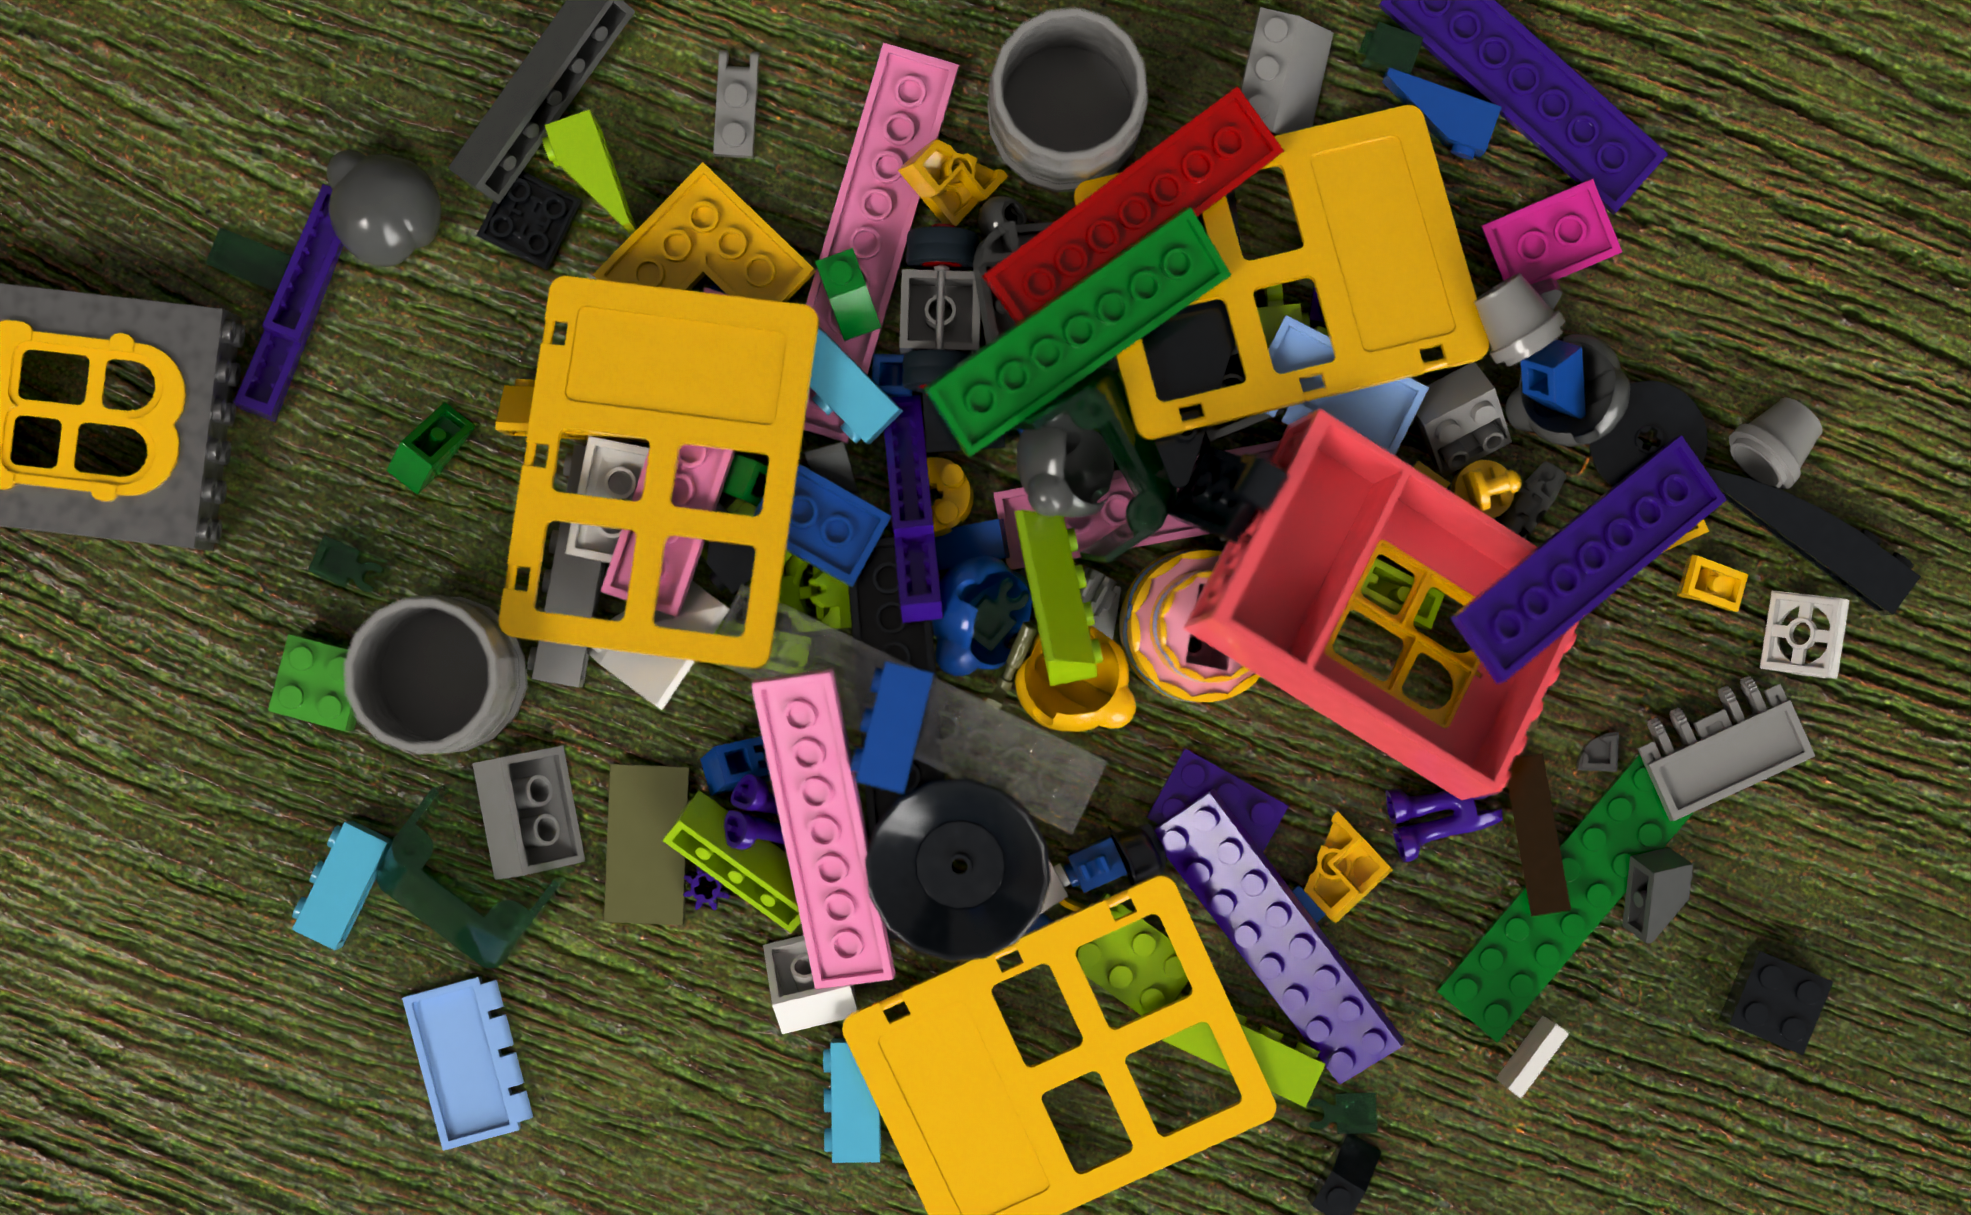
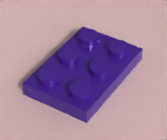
(1196, 776)

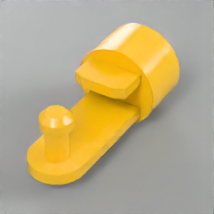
(1486, 486)

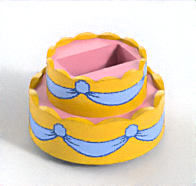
(1155, 637)

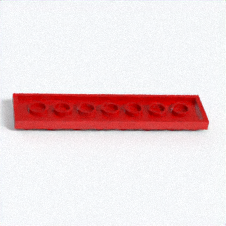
(1183, 171)

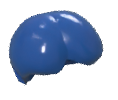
(960, 591)

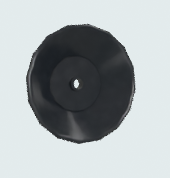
(952, 910)

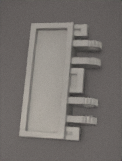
(1730, 750)

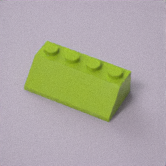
(1057, 597)

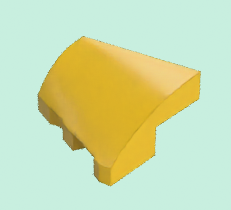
(949, 180)
(1344, 870)

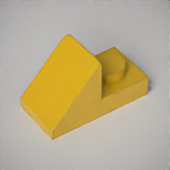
(1712, 583)

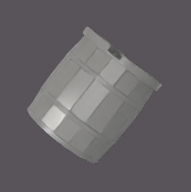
(1067, 99)
(435, 675)

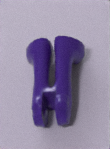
(744, 829)
(1411, 837)

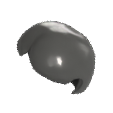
(381, 206)
(1605, 399)
(1064, 468)

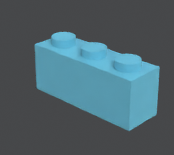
(849, 392)
(340, 884)
(854, 1114)

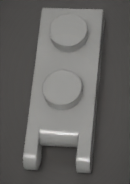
(736, 108)

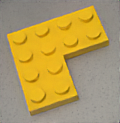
(713, 234)

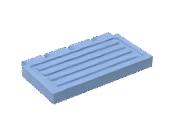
(1375, 412)
(464, 1062)

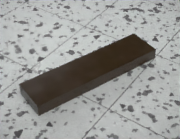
(1537, 836)

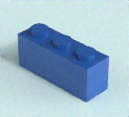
(892, 726)

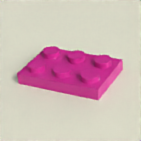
(1553, 235)

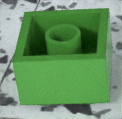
(313, 684)

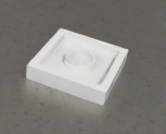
(1532, 1056)

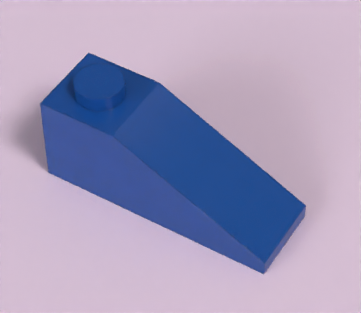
(1450, 115)
(730, 762)

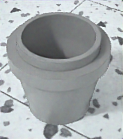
(1517, 320)
(1776, 443)

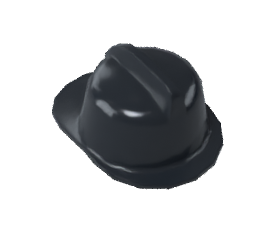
(1140, 852)

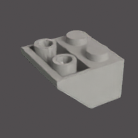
(1461, 420)

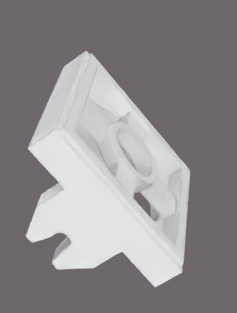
(1780, 606)

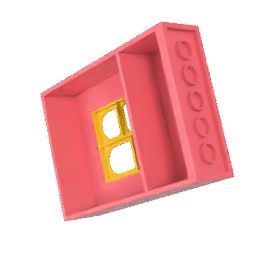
(1302, 570)

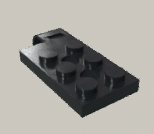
(1227, 492)

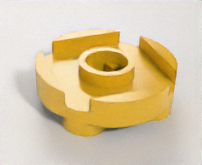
(956, 492)

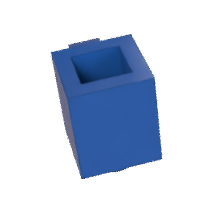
(1095, 865)

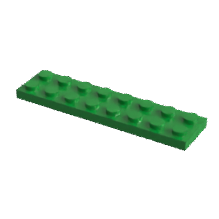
(1077, 331)
(1525, 952)

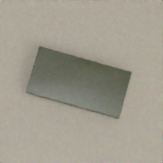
(641, 870)

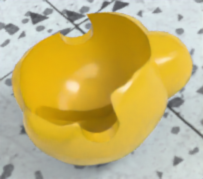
(1082, 703)

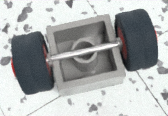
(938, 303)

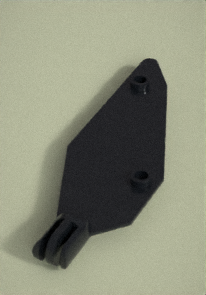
(1188, 359)

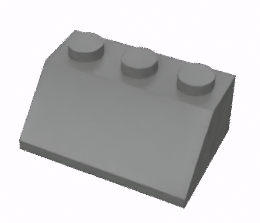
(1285, 70)
(528, 812)

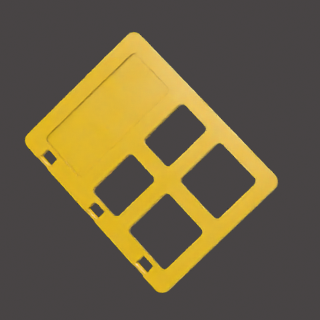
(1380, 263)
(677, 375)
(974, 1111)

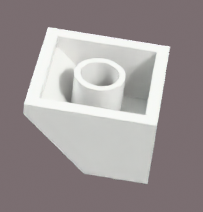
(793, 989)

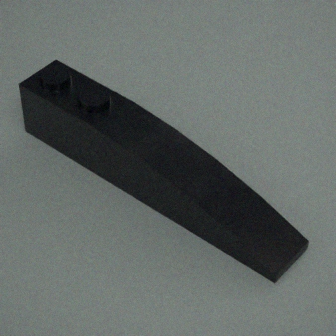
(1825, 541)

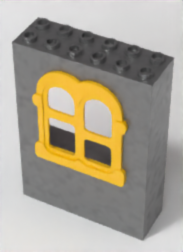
(184, 423)

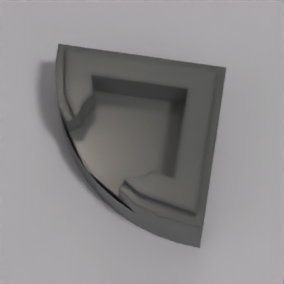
(1600, 753)

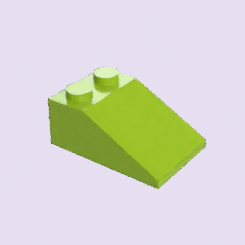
(583, 154)

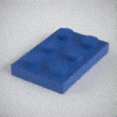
(832, 527)

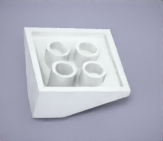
(611, 472)
(655, 675)

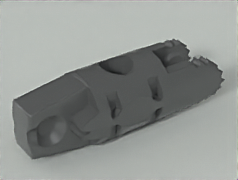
(1533, 499)

